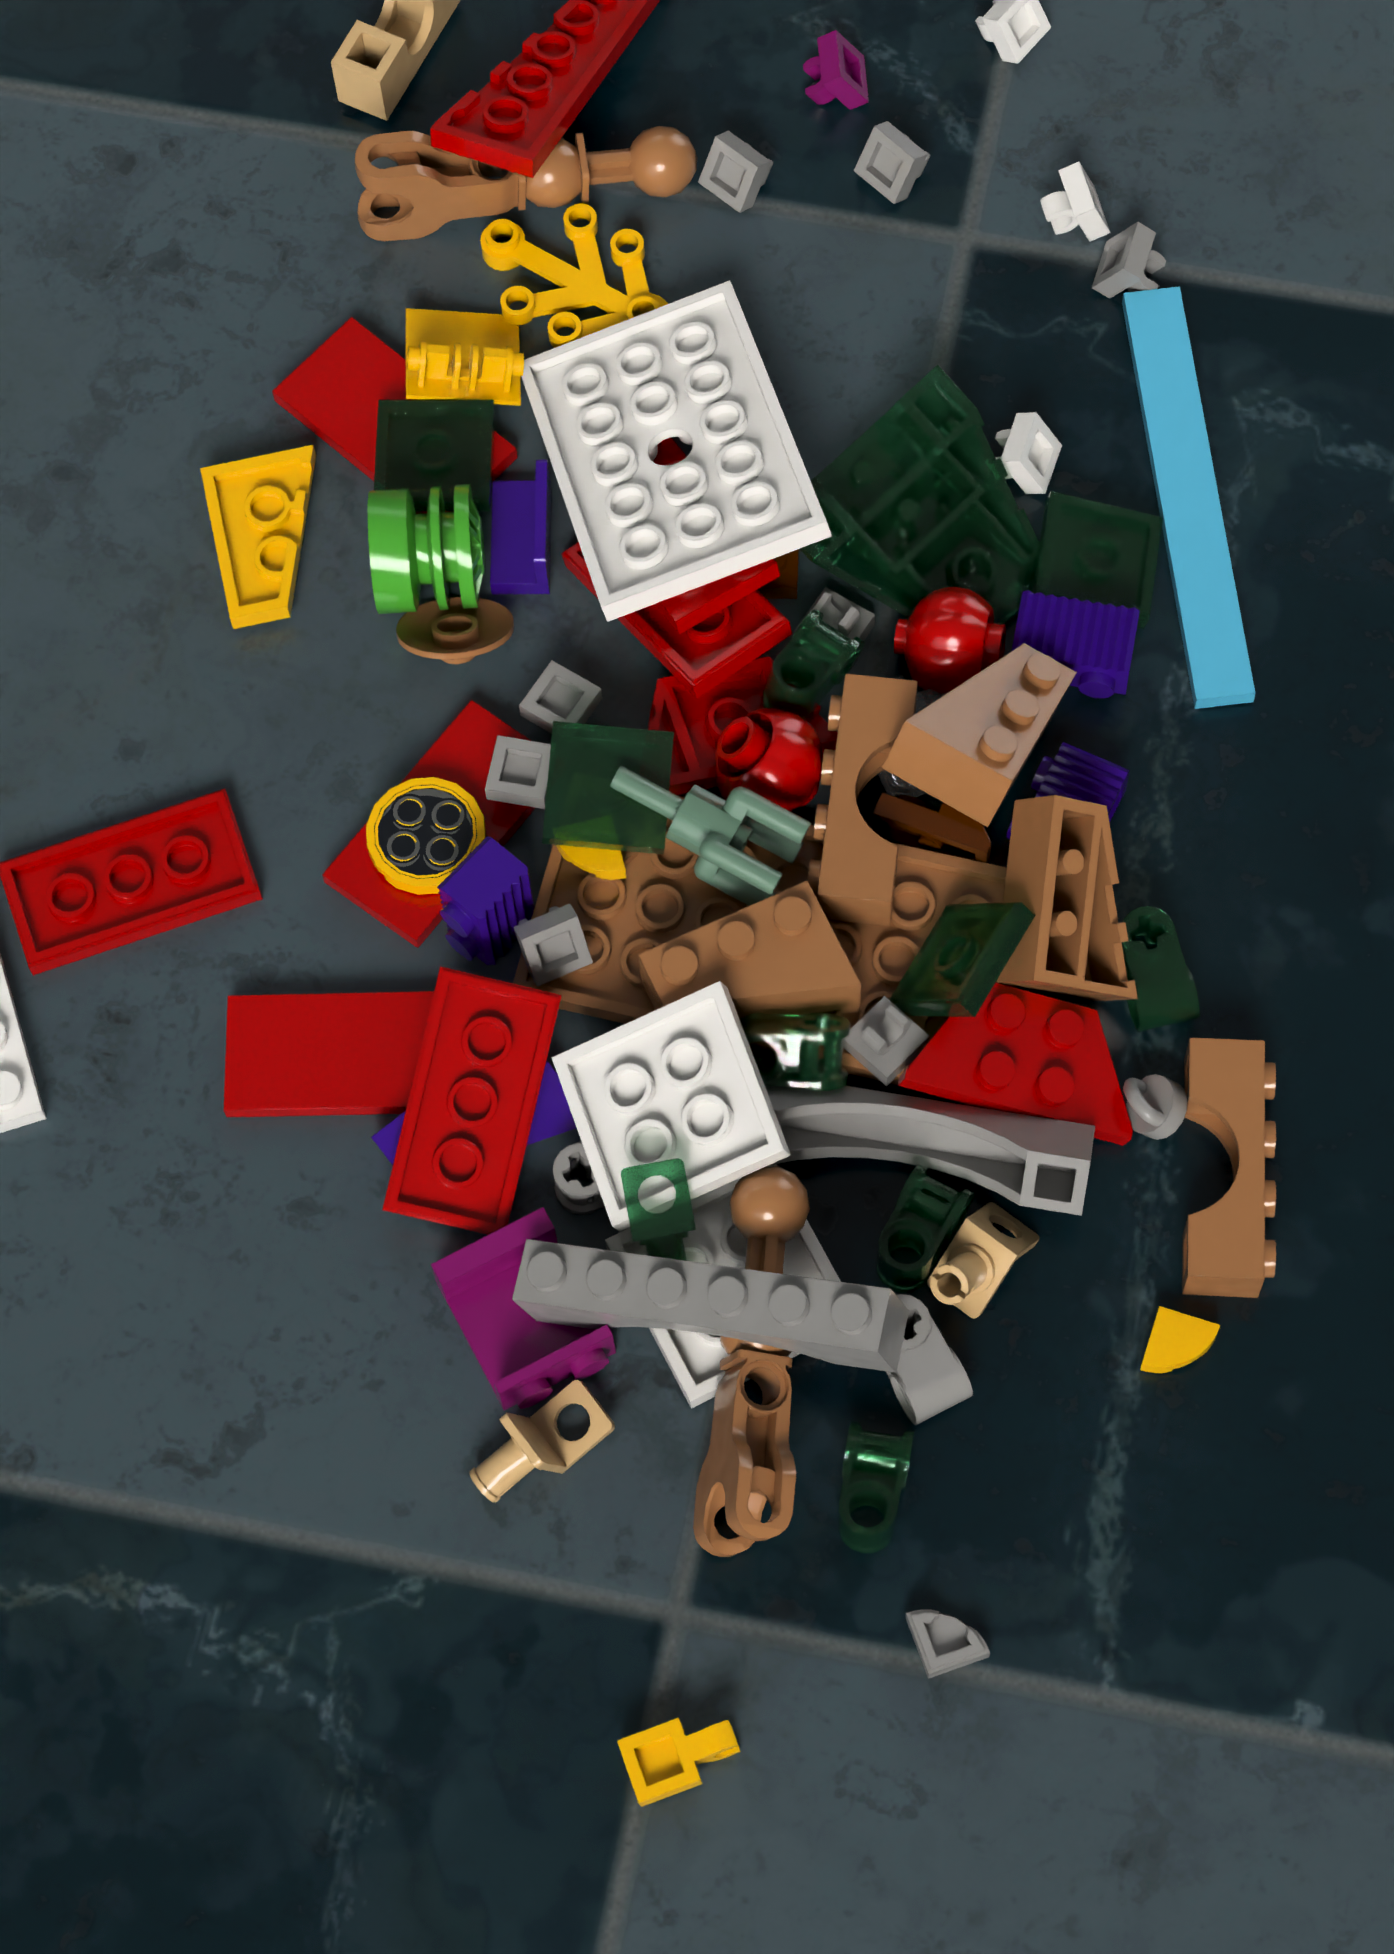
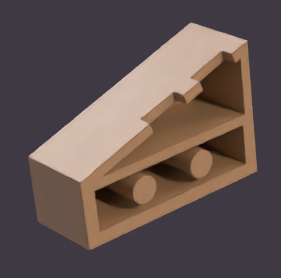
(981, 733)
(1064, 874)
(769, 956)

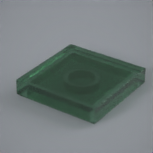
(436, 446)
(1098, 553)
(579, 798)
(962, 959)

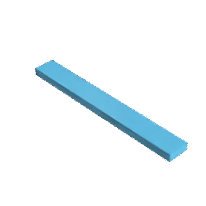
(1188, 499)

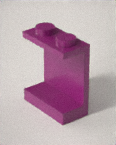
(511, 1347)

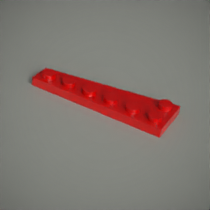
(543, 90)

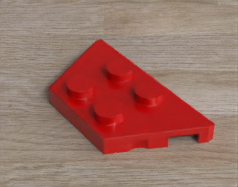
(702, 720)
(1026, 1059)

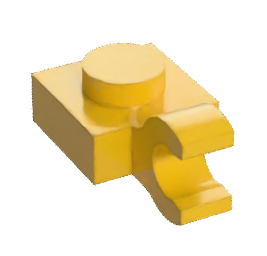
(665, 1759)

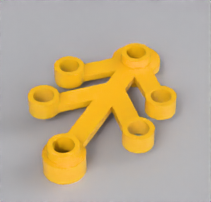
(579, 286)

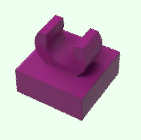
(840, 71)

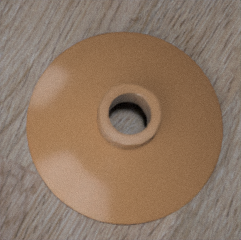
(455, 633)

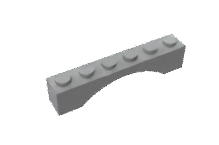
(1014, 1154)
(790, 1312)

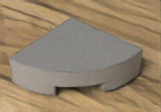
(944, 1641)

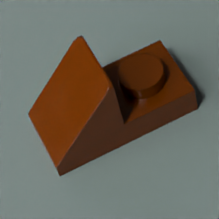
(914, 824)

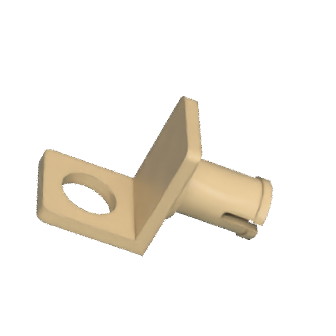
(979, 1259)
(538, 1444)

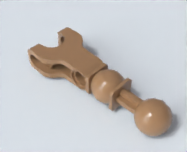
(445, 187)
(750, 1441)

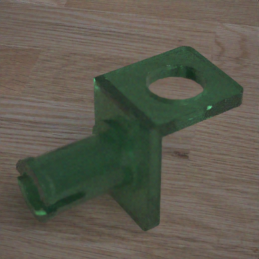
(659, 1231)

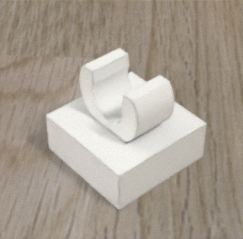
(1014, 27)
(1075, 205)
(1029, 452)

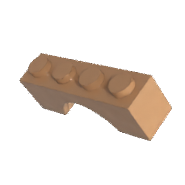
(857, 864)
(1227, 1095)

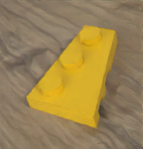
(259, 530)

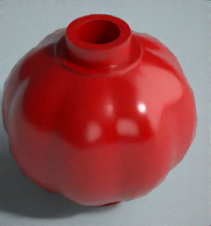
(949, 638)
(775, 755)

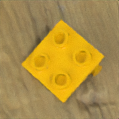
(462, 357)

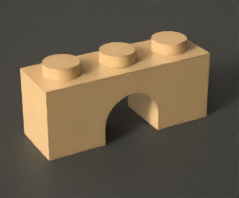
(382, 59)

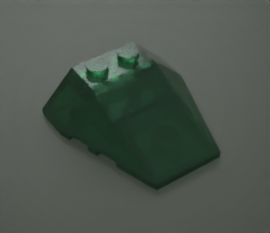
(925, 507)

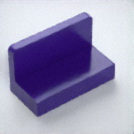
(521, 535)

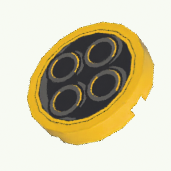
(423, 833)

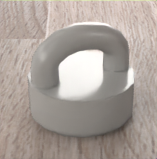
(1155, 1105)

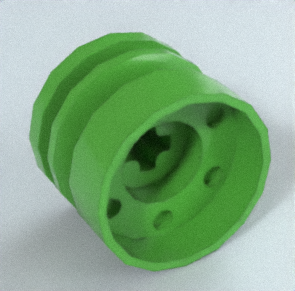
(424, 548)

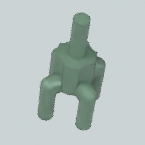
(720, 832)

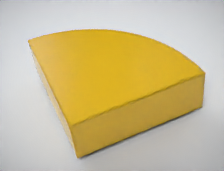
(602, 862)
(1177, 1341)

